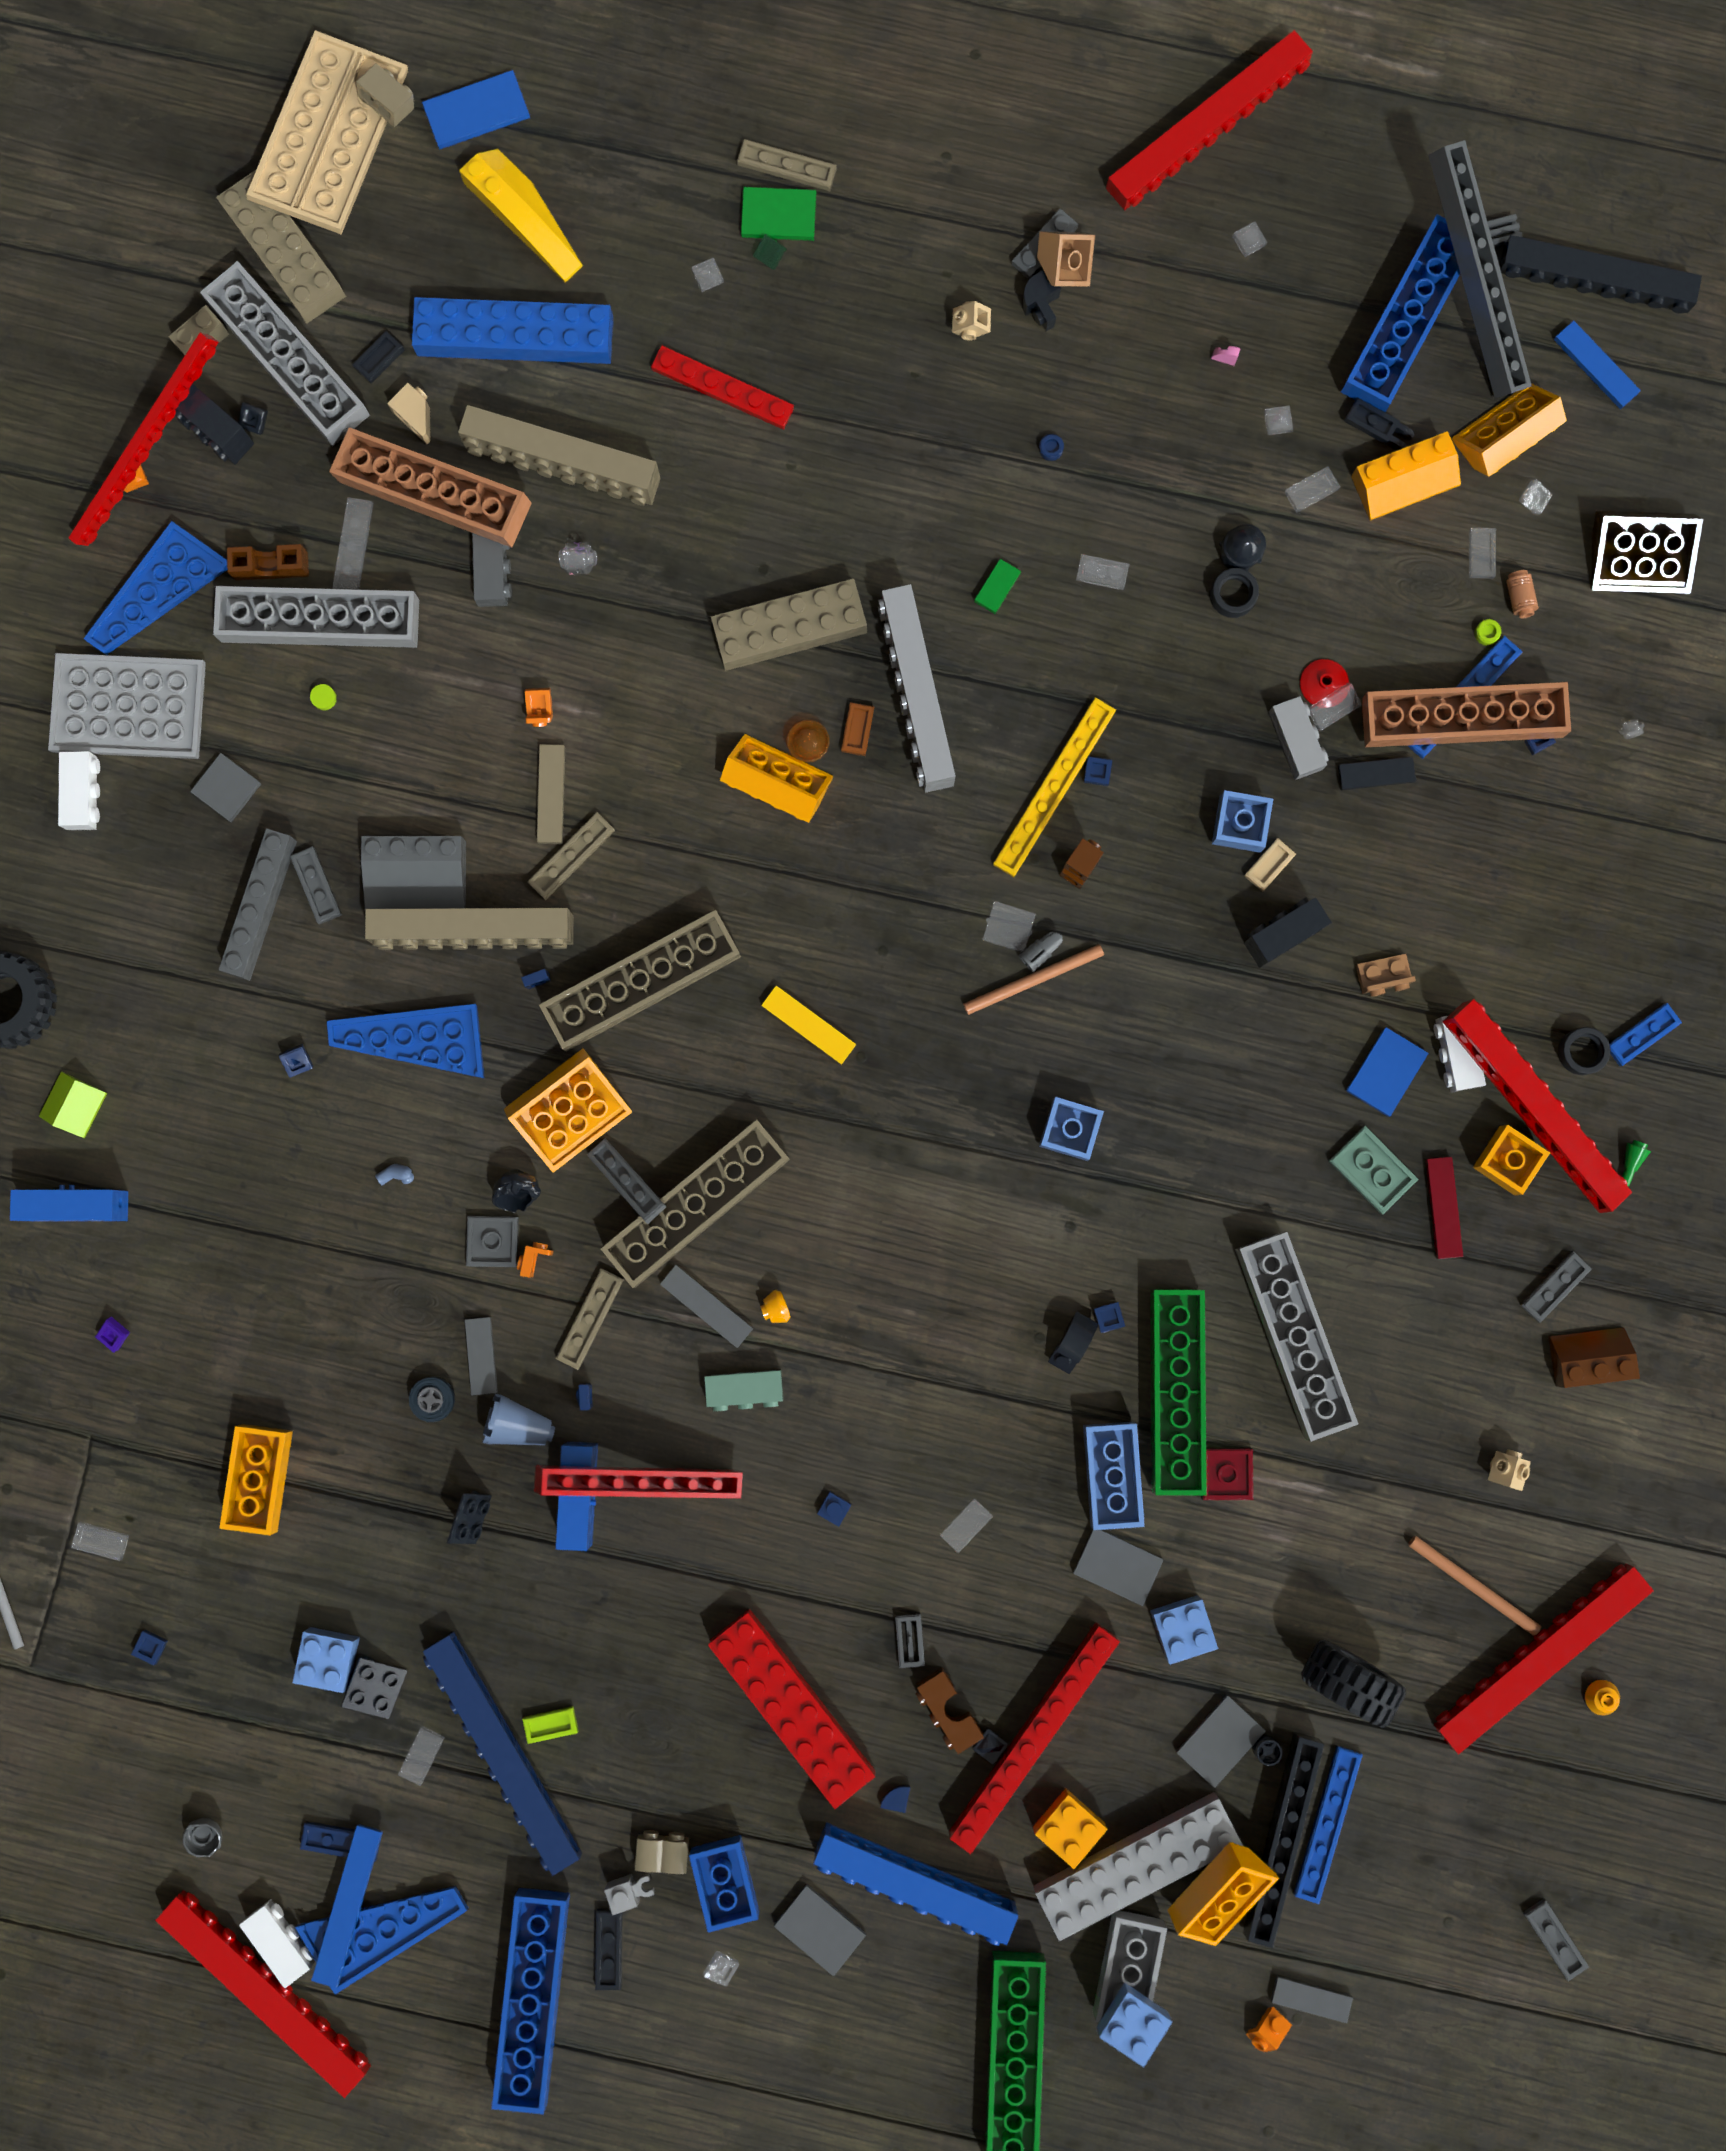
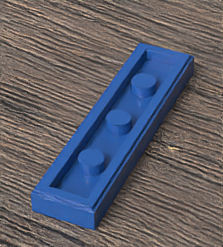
(1597, 365)

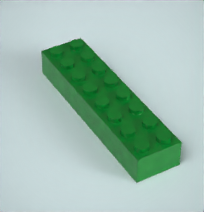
(1178, 1392)
(1015, 2051)

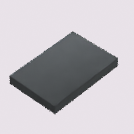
(1118, 1566)
(1220, 1741)
(820, 1930)

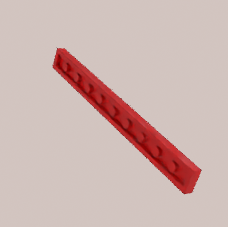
(144, 438)

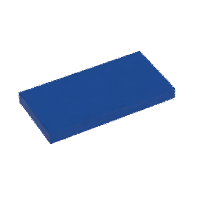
(476, 109)

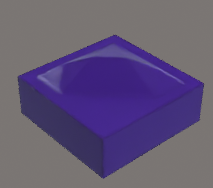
(112, 1334)

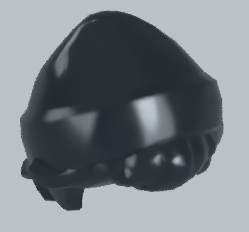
(1243, 547)
(515, 1191)

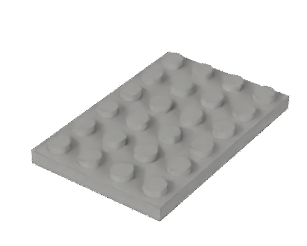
(127, 705)

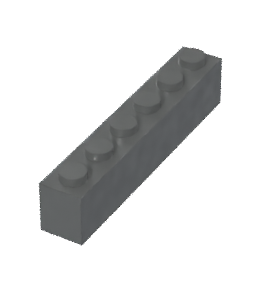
(258, 904)

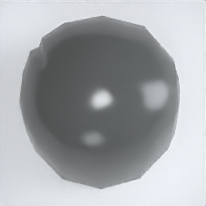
(202, 1837)

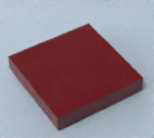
(1229, 1474)

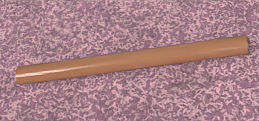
(1033, 979)
(1474, 1585)

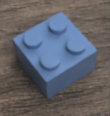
(1242, 821)
(1071, 1128)
(1184, 1629)
(326, 1659)
(1134, 2024)

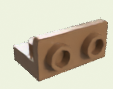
(1385, 974)

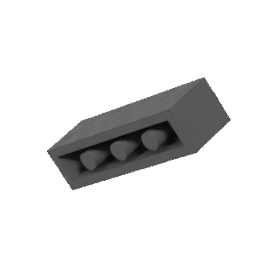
(490, 572)

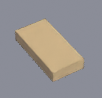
(1270, 865)

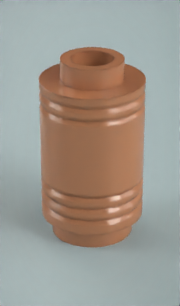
(1522, 593)

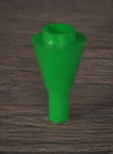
(1634, 1157)

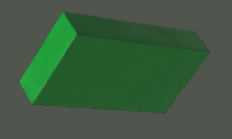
(997, 586)

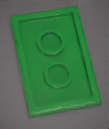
(778, 213)

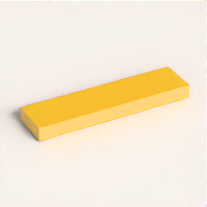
(808, 1025)

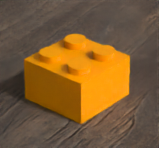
(1511, 1160)
(1069, 1828)

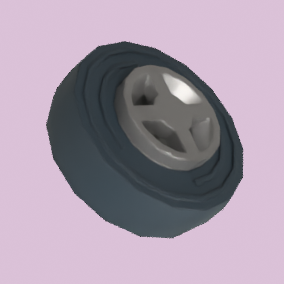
(422, 1398)

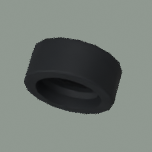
(1243, 576)
(1602, 1045)

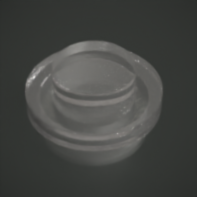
(1632, 729)

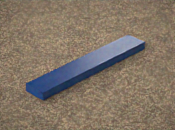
(1483, 674)
(1327, 1824)
(347, 1906)

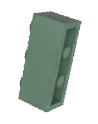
(744, 1389)

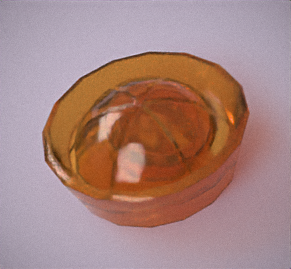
(808, 740)

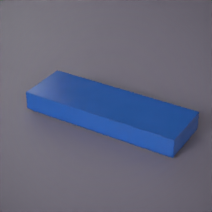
(1644, 1034)

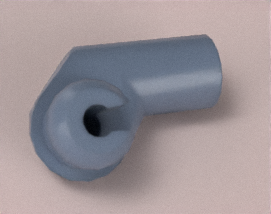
(397, 1172)

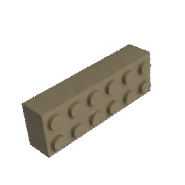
(283, 252)
(789, 624)

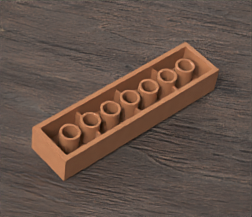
(430, 487)
(1466, 714)

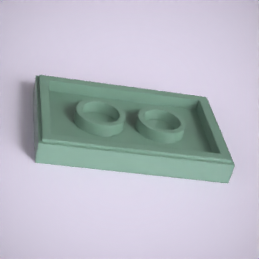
(1373, 1170)

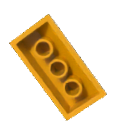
(1510, 429)
(1407, 476)
(776, 778)
(1221, 1895)

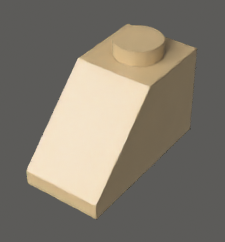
(412, 410)

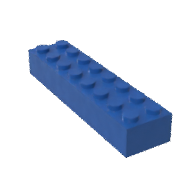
(1406, 320)
(512, 330)
(915, 1884)
(530, 2001)

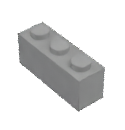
(1298, 737)

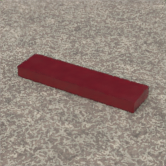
(1444, 1208)

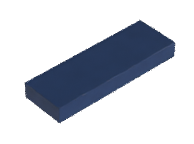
(327, 1839)

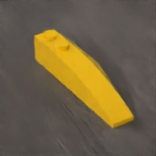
(521, 208)

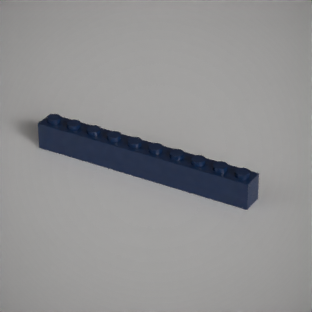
(502, 1753)

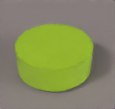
(1487, 632)
(323, 697)

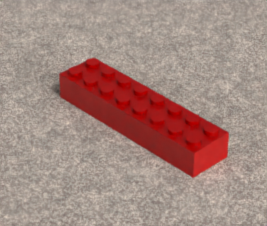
(792, 1708)

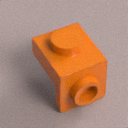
(538, 706)
(528, 1261)
(1269, 2031)

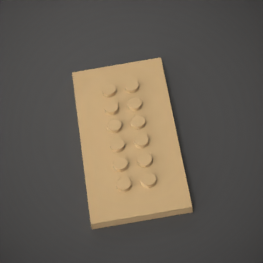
(322, 136)

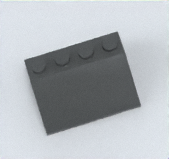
(413, 872)

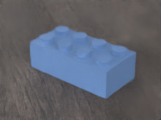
(1113, 1475)

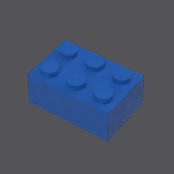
(724, 1883)

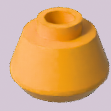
(775, 1308)
(1597, 1694)

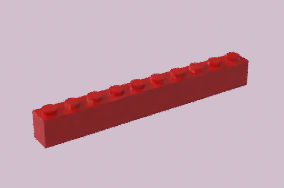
(1209, 120)
(1537, 1106)
(1542, 1657)
(1033, 1738)
(263, 1993)

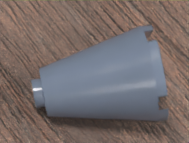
(515, 1424)

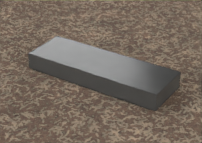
(316, 885)
(1555, 1287)
(481, 1356)
(1555, 1939)
(1311, 1999)

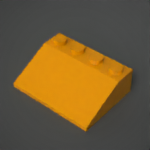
(567, 1110)

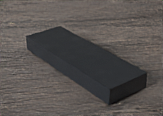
(1376, 773)
(608, 1950)

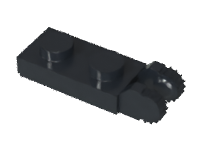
(1378, 424)

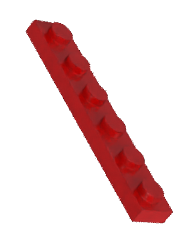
(722, 387)

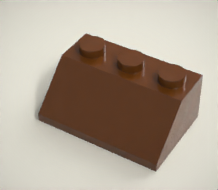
(1593, 1358)

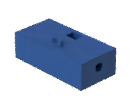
(68, 1205)
(576, 1513)

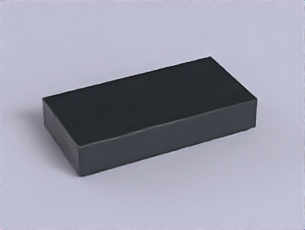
(378, 357)

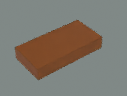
(857, 729)

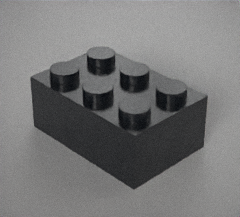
(213, 426)
(1286, 931)

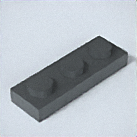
(1027, 261)

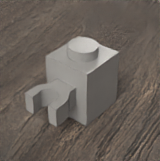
(626, 1893)

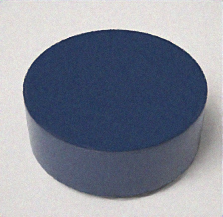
(1051, 447)

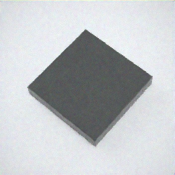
(226, 787)
(492, 1241)

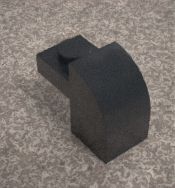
(1036, 299)
(1073, 1343)

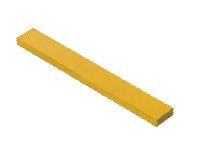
(1054, 787)

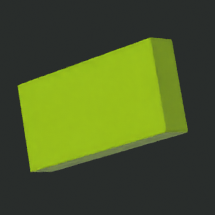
(550, 1725)

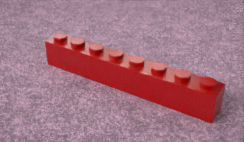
(637, 1482)

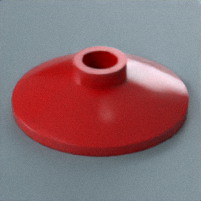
(1311, 679)

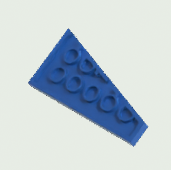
(164, 578)
(430, 1037)
(387, 1930)

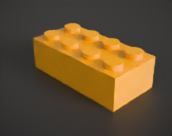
(256, 1479)

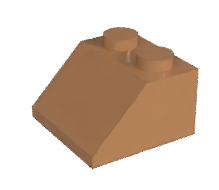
(1066, 257)

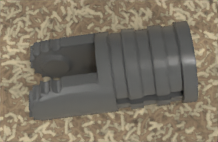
(1040, 950)

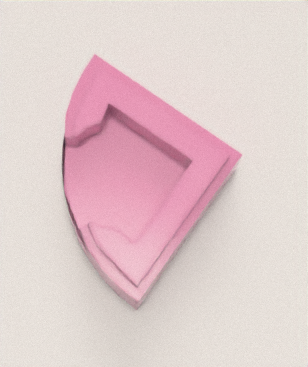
(1226, 356)

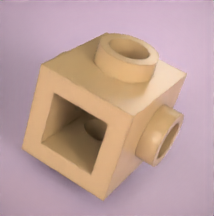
(971, 320)
(1509, 1469)

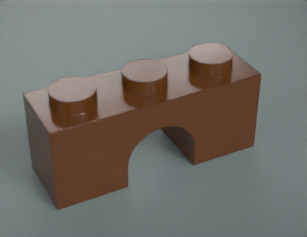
(250, 564)
(1082, 862)
(960, 1731)

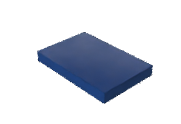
(1387, 1072)

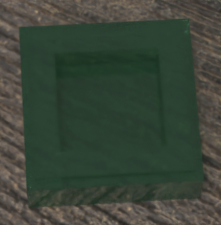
(769, 251)

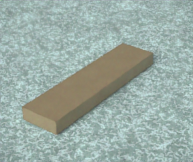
(786, 165)
(551, 794)
(571, 855)
(589, 1319)

